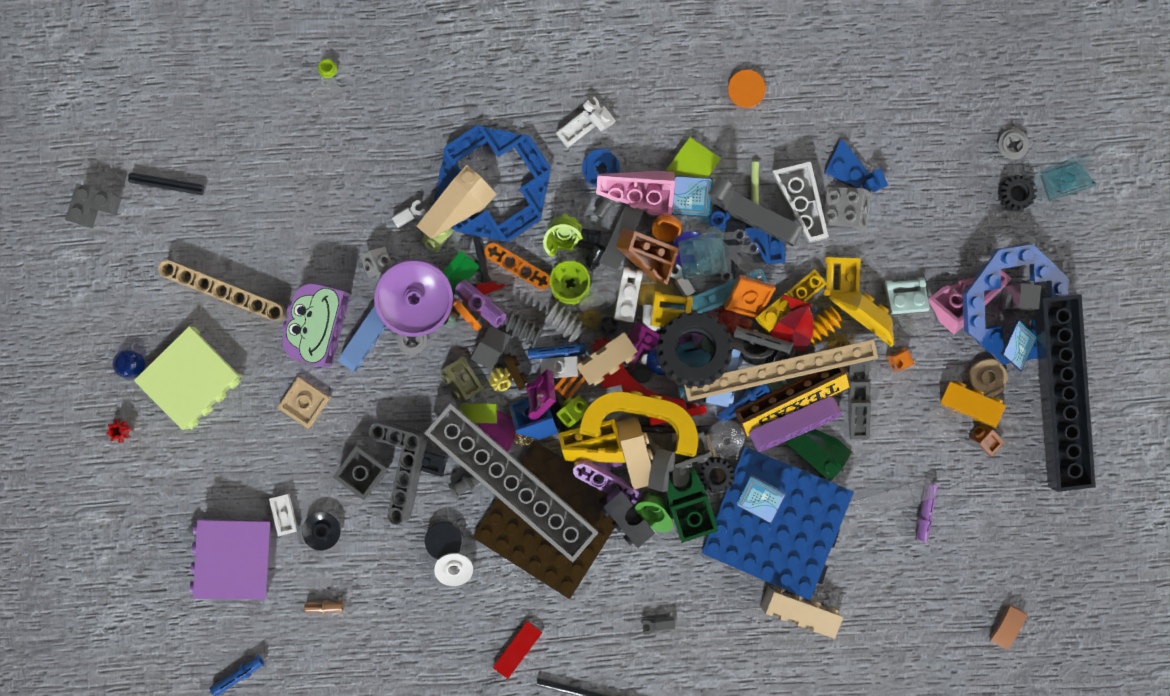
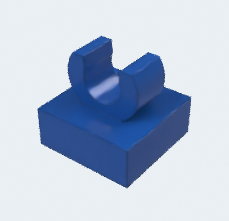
(875, 181)

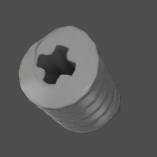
(564, 322)

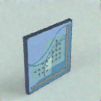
(692, 196)
(1018, 345)

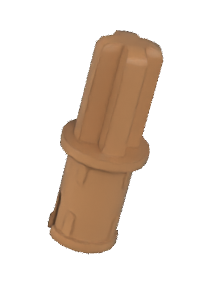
(324, 606)

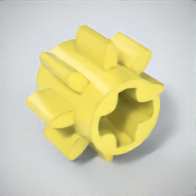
(500, 379)

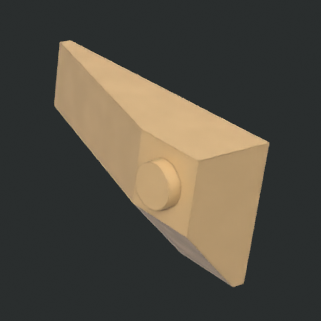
(460, 200)

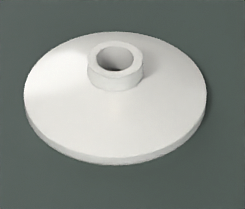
(453, 575)

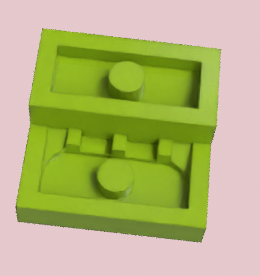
(694, 160)

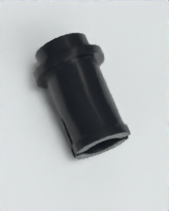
(595, 256)

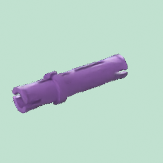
(925, 519)

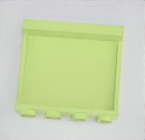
(188, 379)

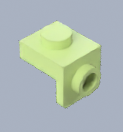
(435, 243)

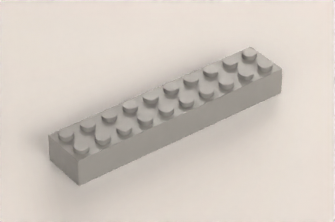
(511, 482)

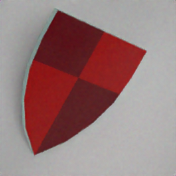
(796, 328)

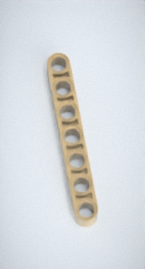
(214, 287)

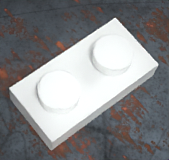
(283, 514)

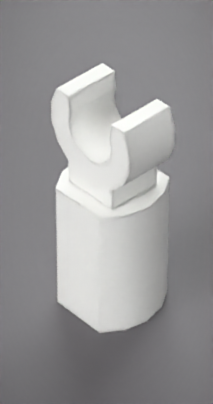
(407, 214)
(683, 285)

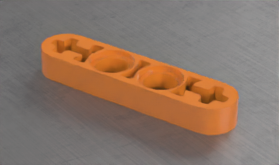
(519, 264)

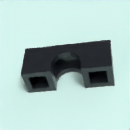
(635, 530)

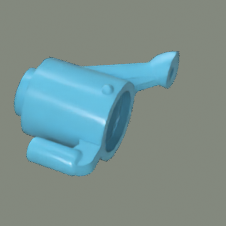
(693, 358)

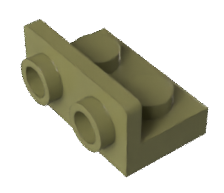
(461, 380)

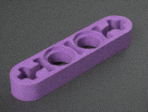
(609, 478)

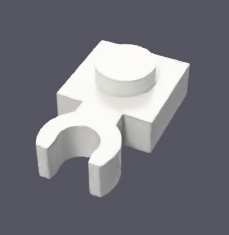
(600, 116)

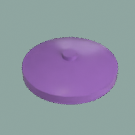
(413, 297)

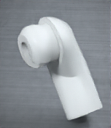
(647, 309)

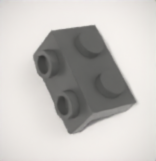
(702, 453)

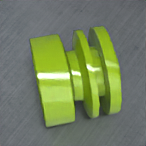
(568, 272)

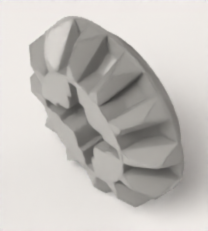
(1021, 147)
(412, 348)

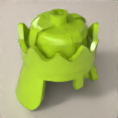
(562, 234)

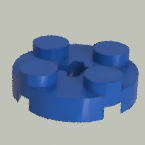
(597, 157)

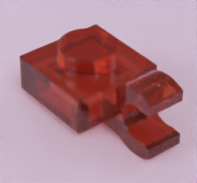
(732, 320)

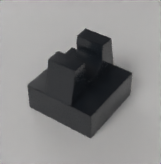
(590, 238)

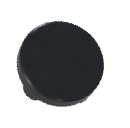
(443, 538)

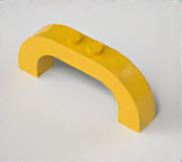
(647, 406)

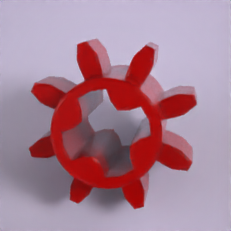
(113, 431)

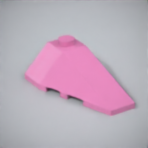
(643, 190)
(949, 302)

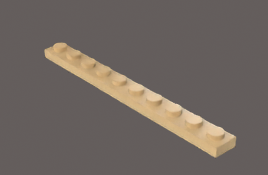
(786, 369)

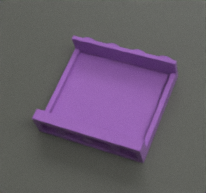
(230, 559)

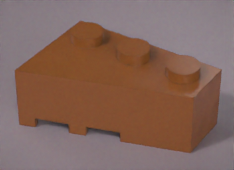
(648, 254)

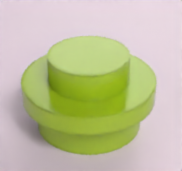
(327, 68)

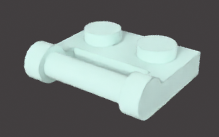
(908, 301)

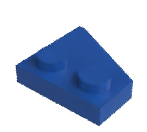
(846, 166)
(771, 249)

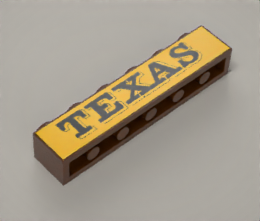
(792, 398)

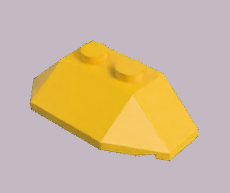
(867, 313)

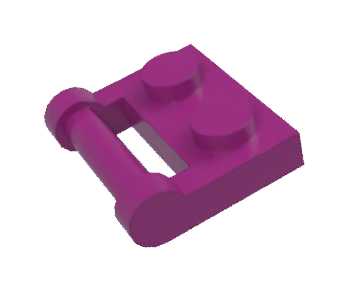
(545, 394)

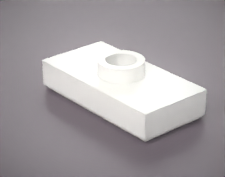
(575, 129)
(561, 366)

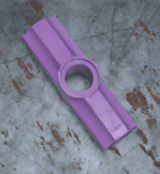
(487, 310)

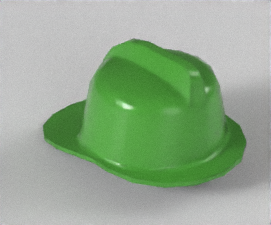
(654, 512)

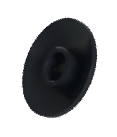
(312, 534)

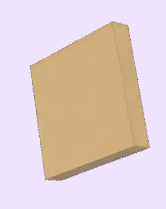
(304, 402)

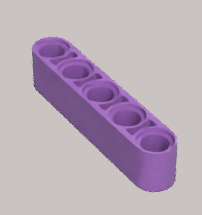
(795, 424)

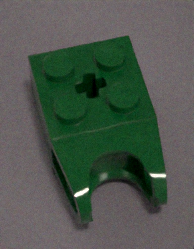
(687, 501)

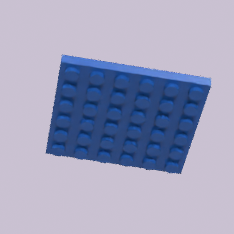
(799, 538)

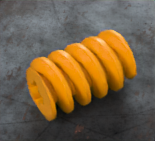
(825, 323)

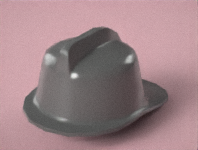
(752, 354)

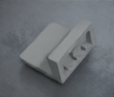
(847, 207)

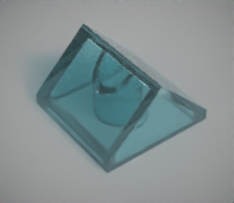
(1066, 181)

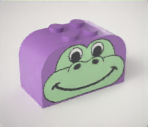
(315, 324)

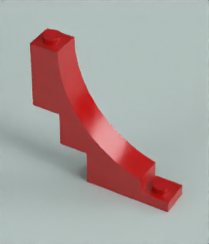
(629, 384)

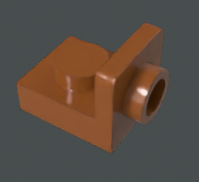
(986, 439)

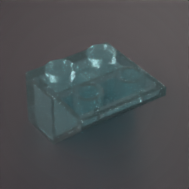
(702, 256)

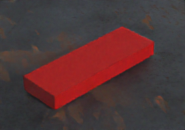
(517, 649)

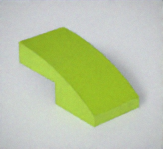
(480, 412)

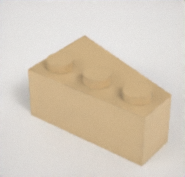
(607, 359)
(635, 451)

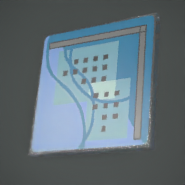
(761, 499)

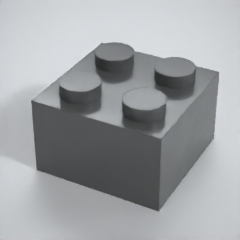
(361, 472)

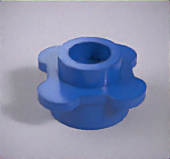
(714, 219)

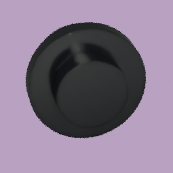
(642, 373)

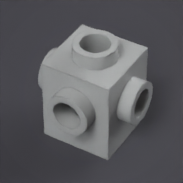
(376, 262)

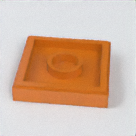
(749, 296)

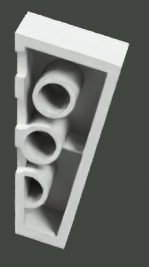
(802, 196)

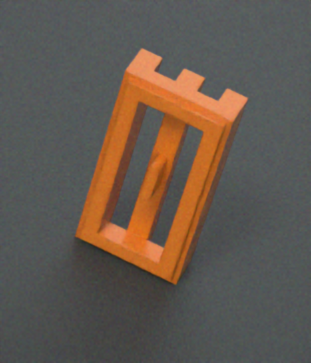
(563, 392)

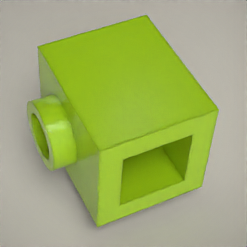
(572, 410)

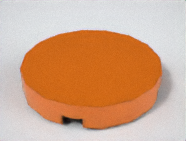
(746, 89)
(466, 314)

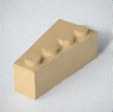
(801, 612)

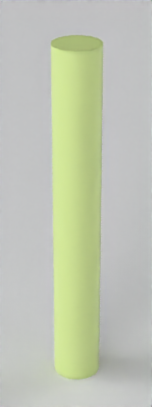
(755, 182)

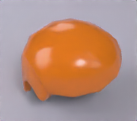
(666, 228)

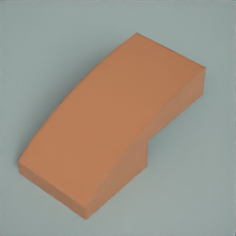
(1009, 627)

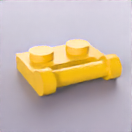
(848, 275)
(662, 316)

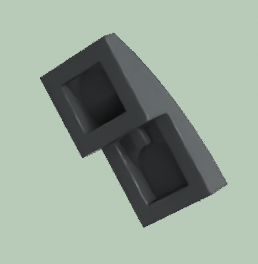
(660, 468)

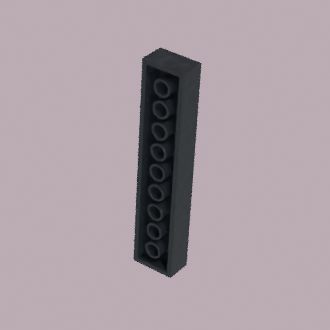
(1065, 392)

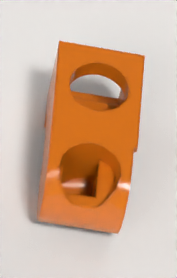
(900, 360)

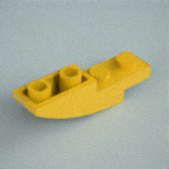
(780, 307)

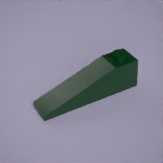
(821, 452)

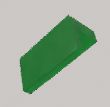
(460, 269)

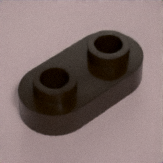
(519, 378)

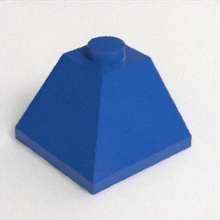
(535, 428)

